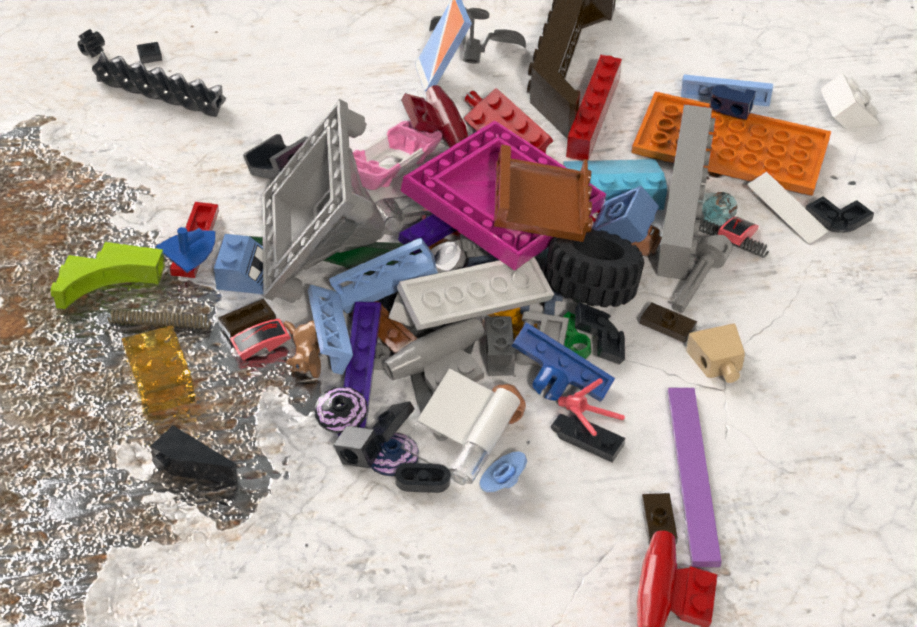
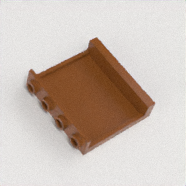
(542, 198)

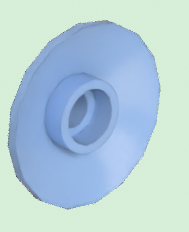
(503, 472)

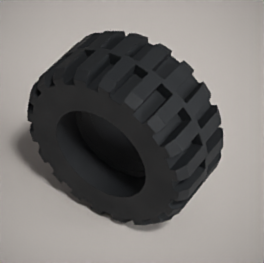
(596, 271)

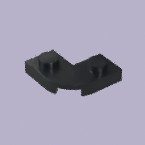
(840, 220)
(609, 341)

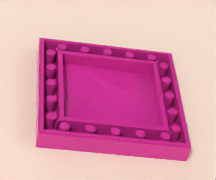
(461, 192)

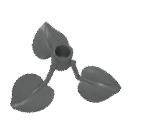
(473, 48)

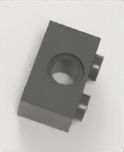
(498, 346)

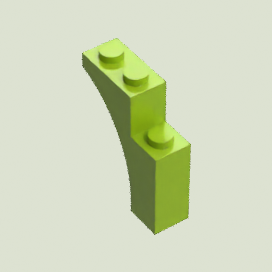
(112, 265)

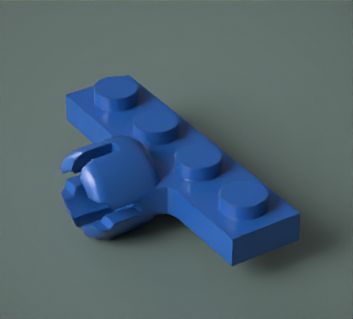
(559, 365)

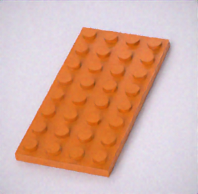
(739, 146)

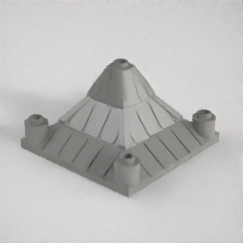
(316, 206)

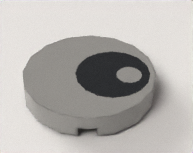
(448, 256)

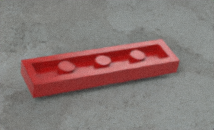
(203, 217)

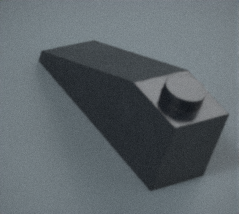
(190, 458)

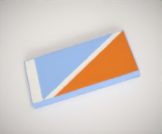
(443, 43)

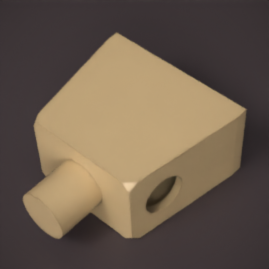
(717, 351)

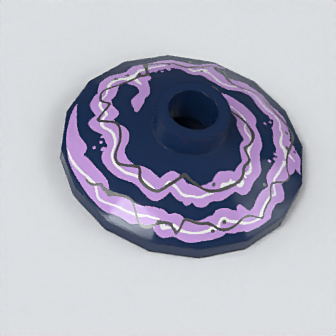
(392, 456)

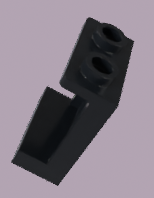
(271, 156)

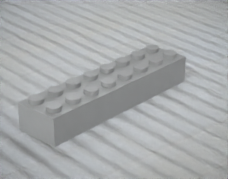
(685, 192)

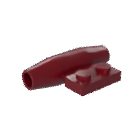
(436, 114)

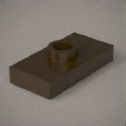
(246, 317)
(668, 322)
(658, 514)

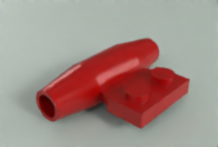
(666, 589)

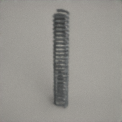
(714, 228)

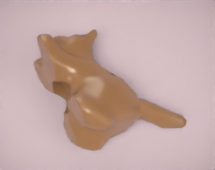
(307, 349)

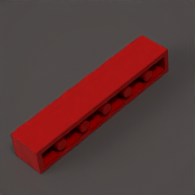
(593, 108)

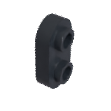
(422, 477)

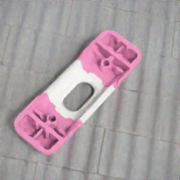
(400, 142)

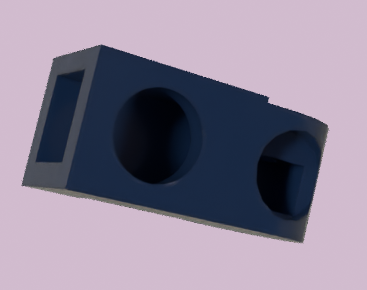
(732, 101)

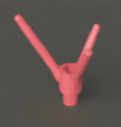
(578, 403)

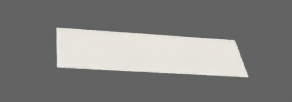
(787, 208)

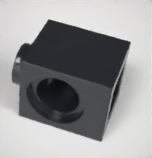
(358, 447)

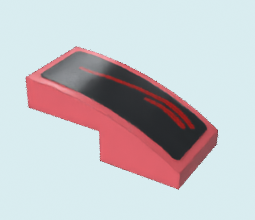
(738, 230)
(266, 334)

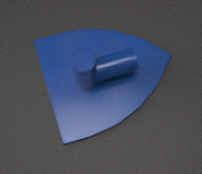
(188, 248)

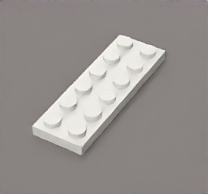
(473, 292)

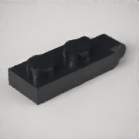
(604, 444)

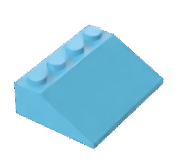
(621, 176)

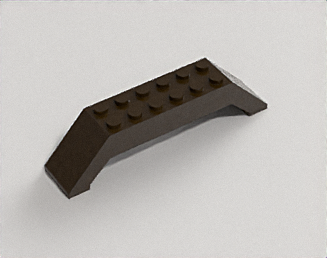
(552, 59)

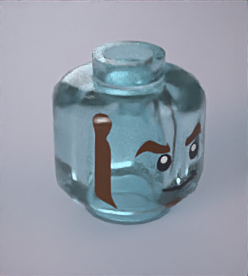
(720, 208)

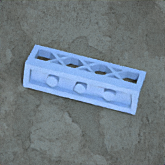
(700, 88)
(387, 277)
(330, 327)

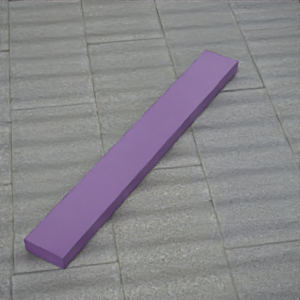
(694, 478)

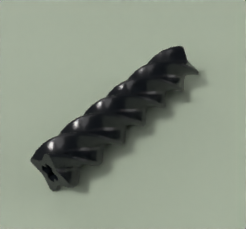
(158, 85)

